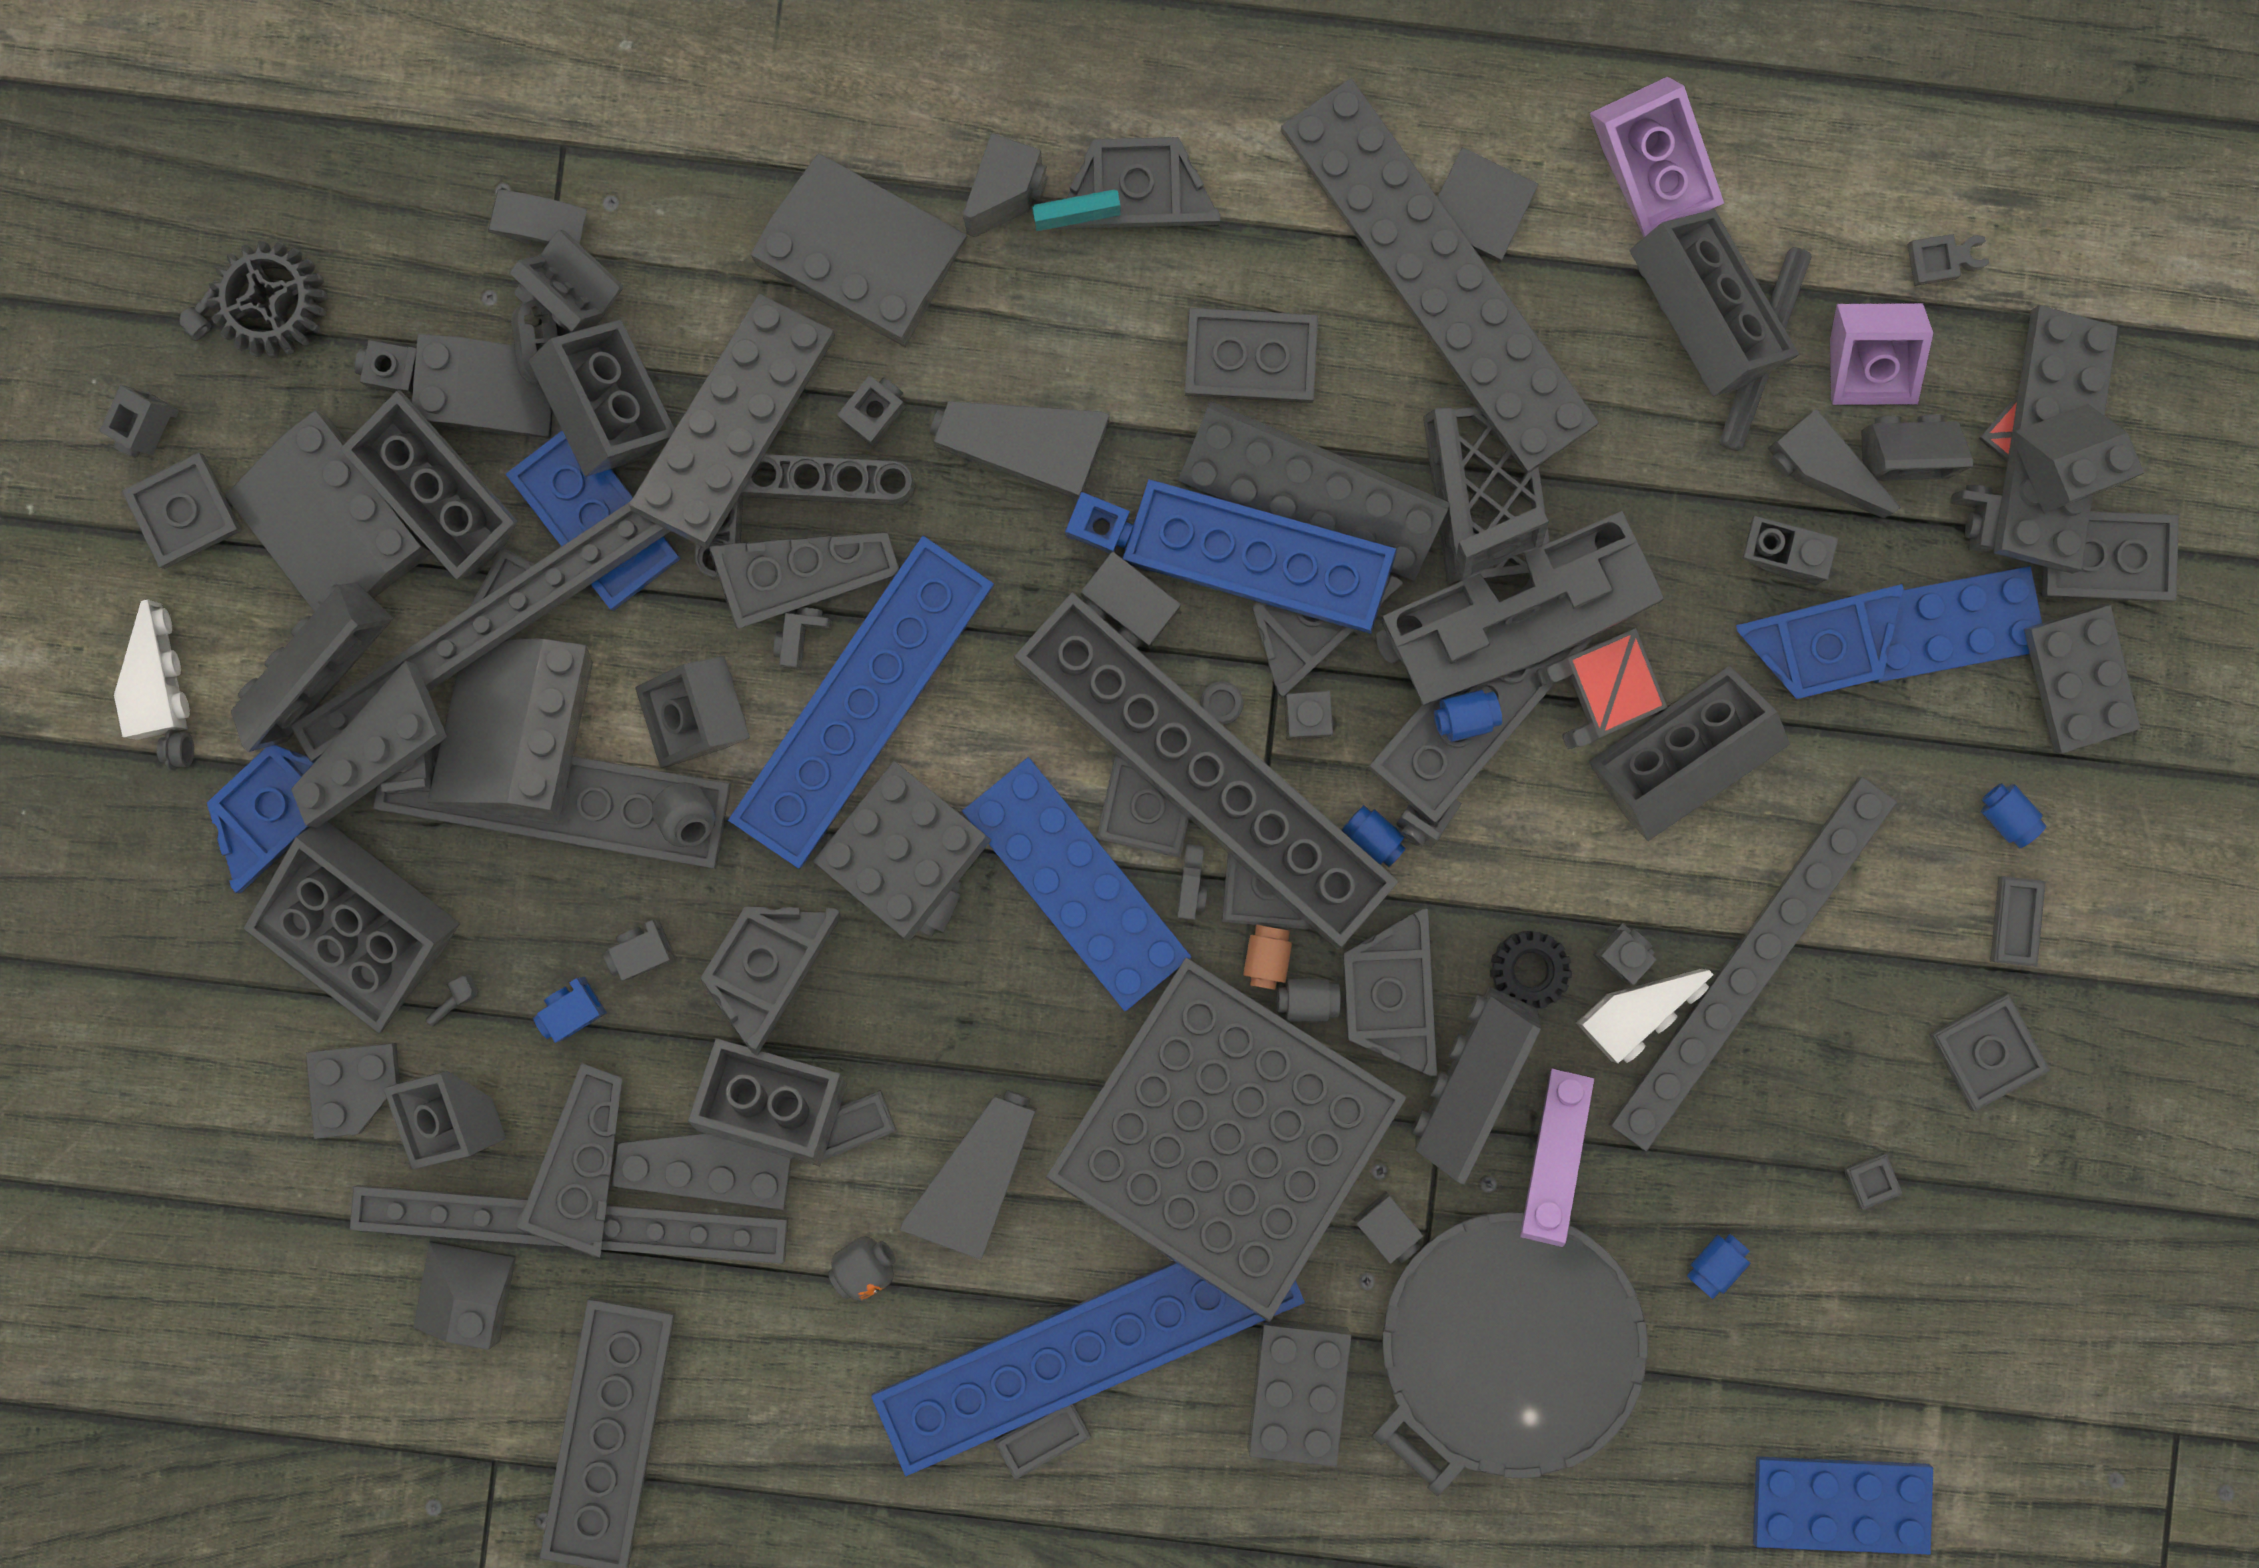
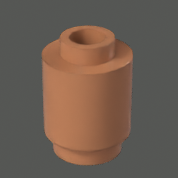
(1268, 957)

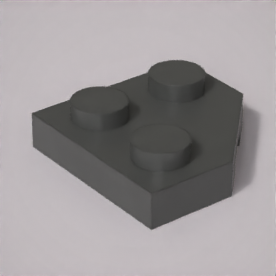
(349, 1087)

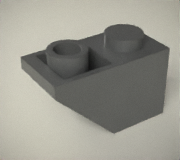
(1790, 550)

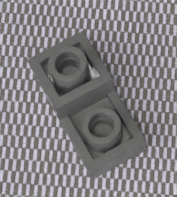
(534, 217)

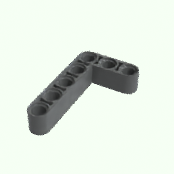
(826, 490)

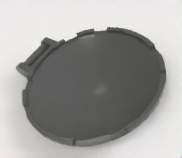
(1510, 1351)

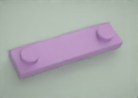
(1557, 1158)

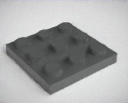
(902, 851)

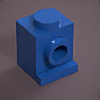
(1088, 512)
(569, 1011)

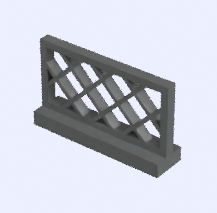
(1452, 486)

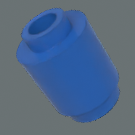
(1468, 715)
(2013, 815)
(1375, 835)
(1719, 1265)

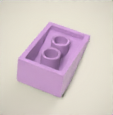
(1657, 154)

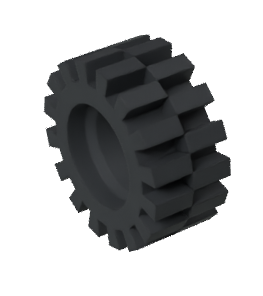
(1554, 957)

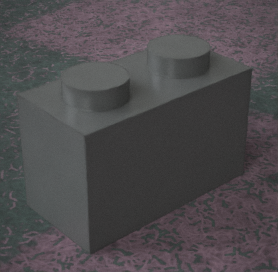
(1129, 601)

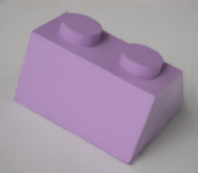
(1878, 353)

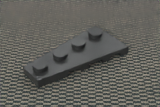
(575, 1174)

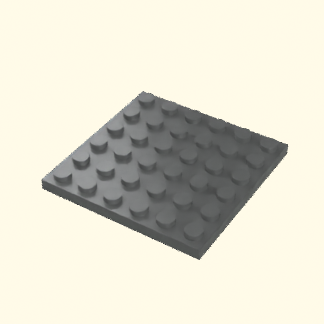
(1226, 1139)

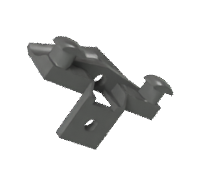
(1471, 638)

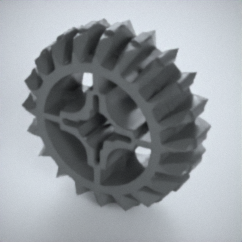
(235, 309)

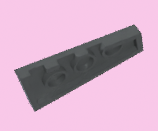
(788, 574)
(375, 745)
(704, 1169)

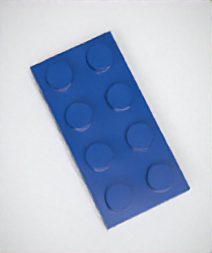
(574, 503)
(1962, 623)
(1843, 1505)

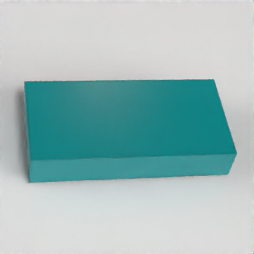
(1076, 210)

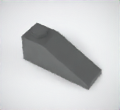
(1823, 461)

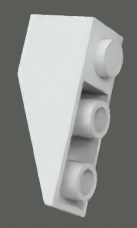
(148, 685)
(1630, 1015)

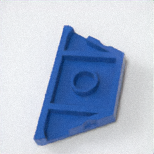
(1829, 642)
(259, 813)

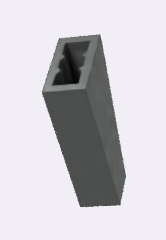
(1030, 443)
(971, 1186)

